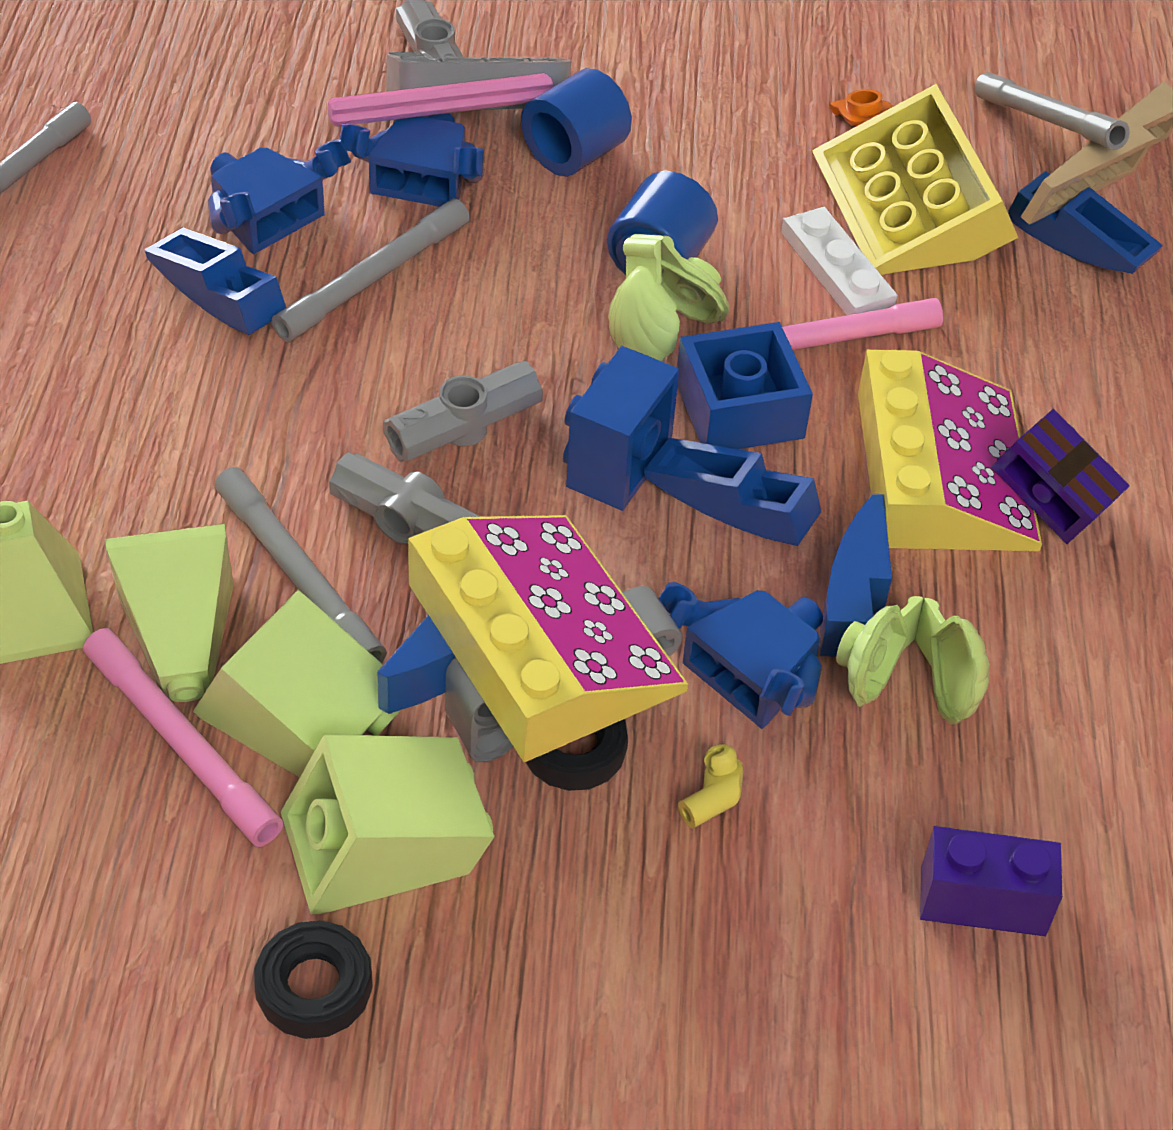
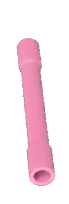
(896, 319)
(236, 797)

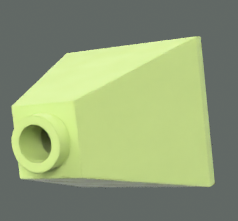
(40, 587)
(176, 601)

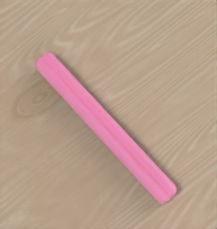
(437, 99)

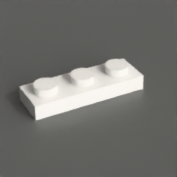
(837, 262)

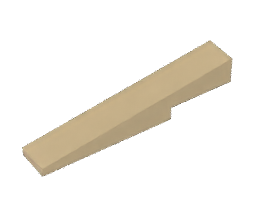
(1100, 166)

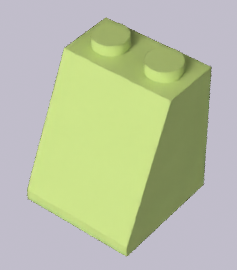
(294, 686)
(383, 818)

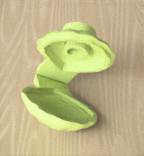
(657, 287)
(949, 645)

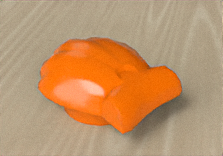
(860, 106)

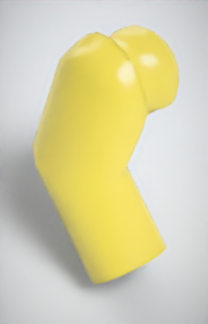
(721, 787)

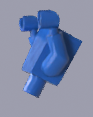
(417, 158)
(269, 194)
(751, 649)

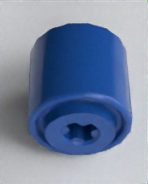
(576, 122)
(665, 206)

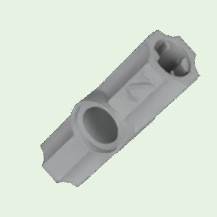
(426, 29)
(462, 411)
(397, 503)

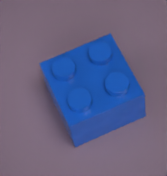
(743, 387)
(619, 426)

